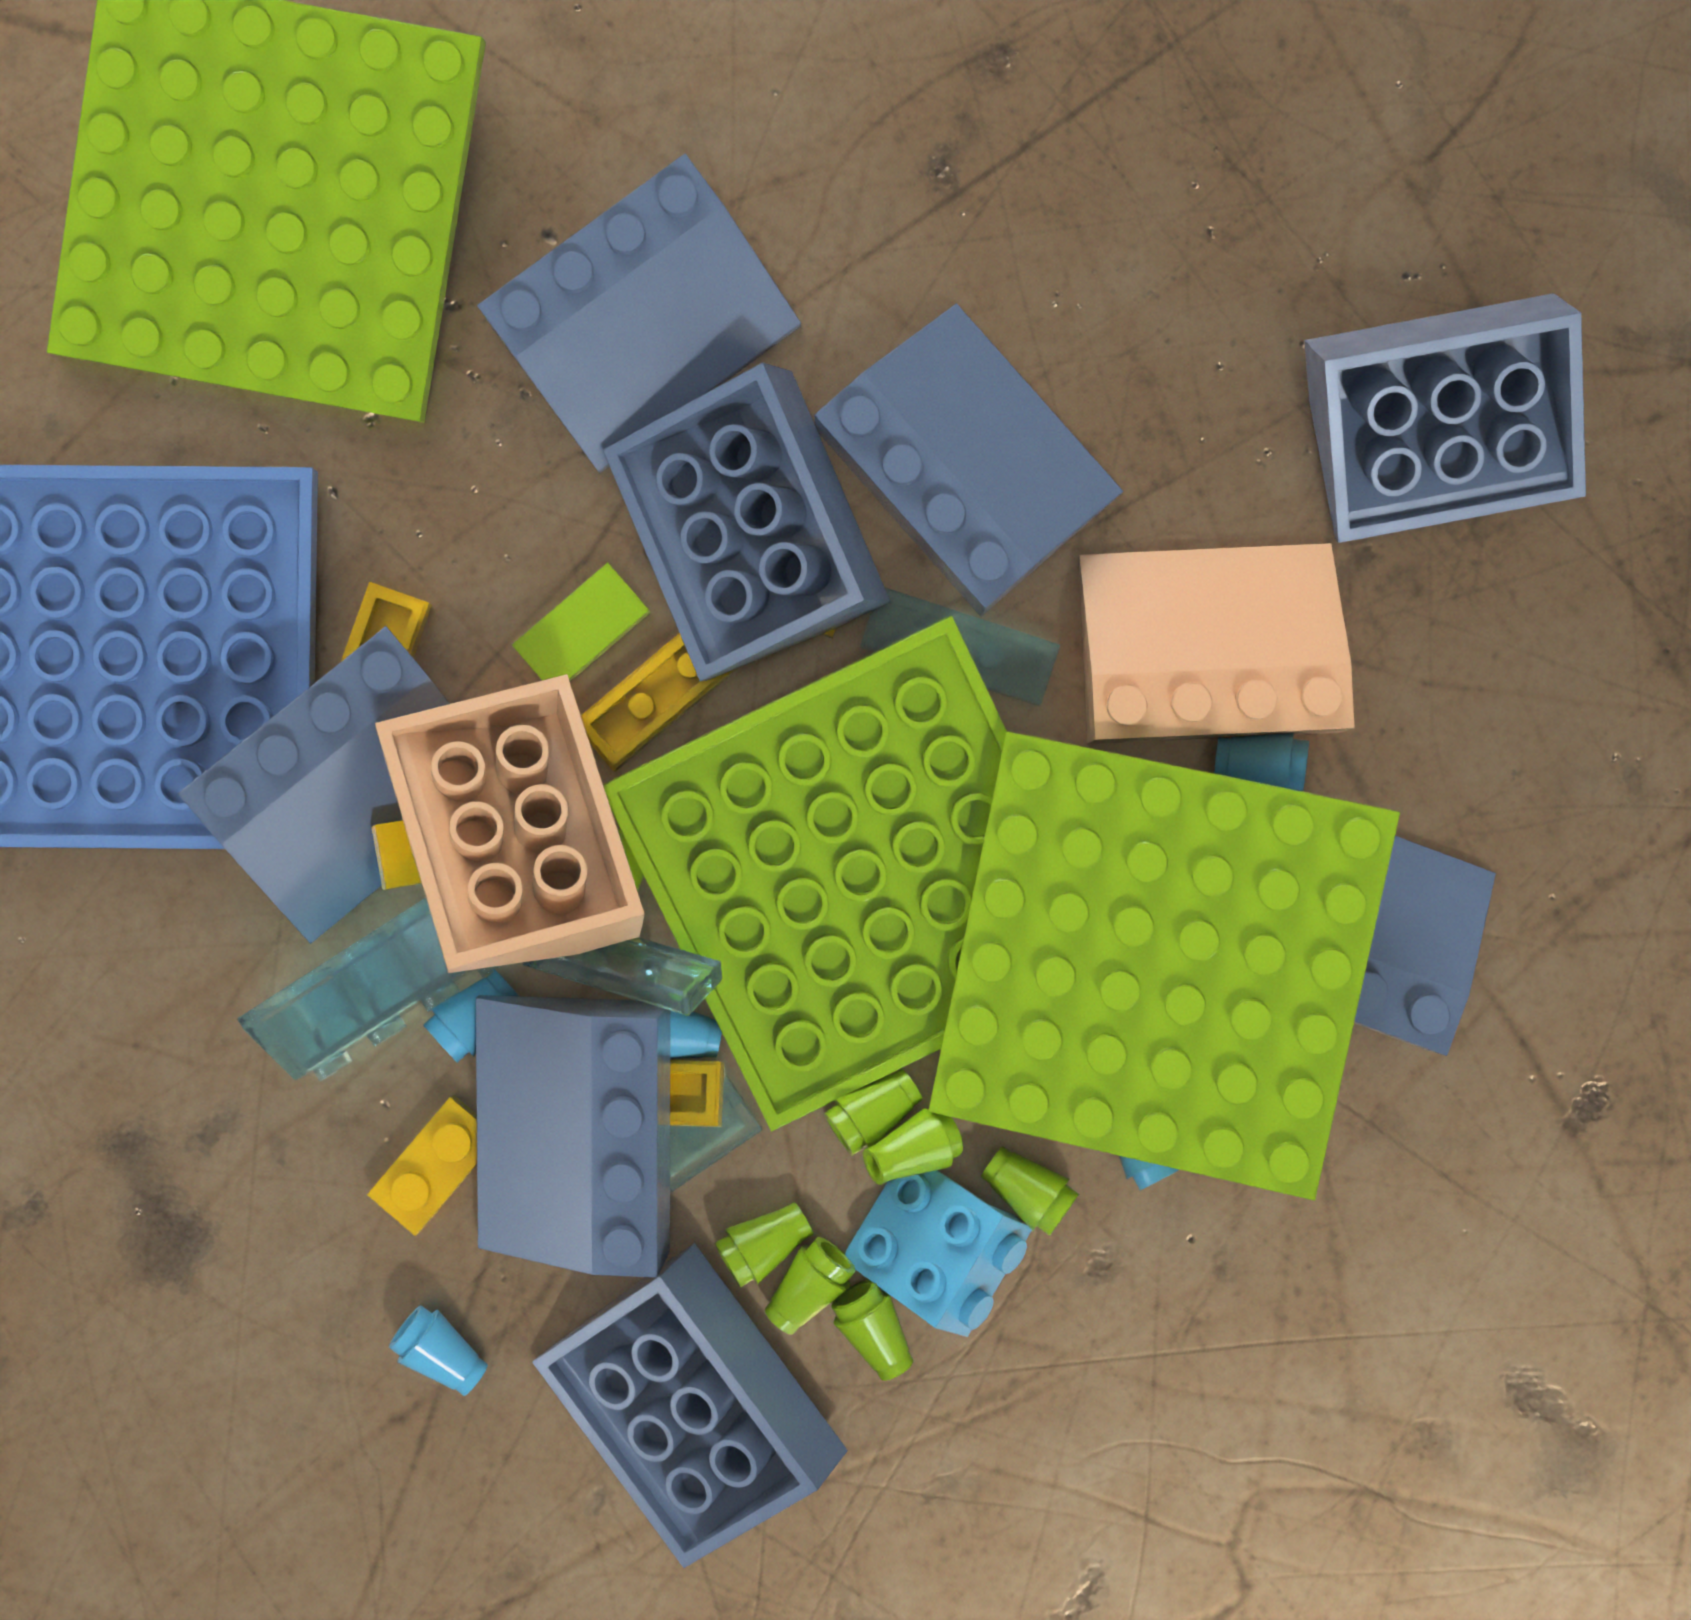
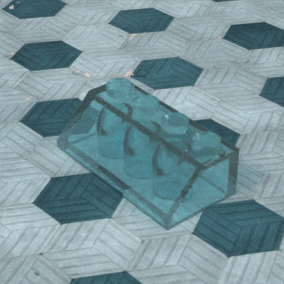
(355, 997)

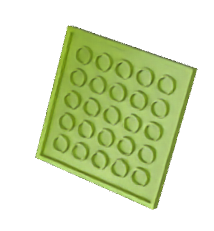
(267, 198)
(827, 864)
(1163, 963)

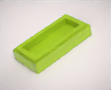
(582, 626)

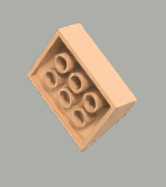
(1214, 644)
(511, 827)

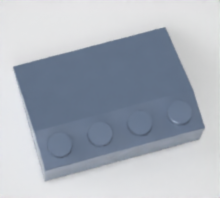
(640, 310)
(1449, 416)
(966, 457)
(745, 522)
(312, 784)
(1424, 946)
(574, 1132)
(691, 1408)

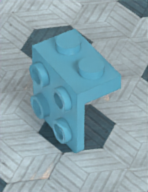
(938, 1249)

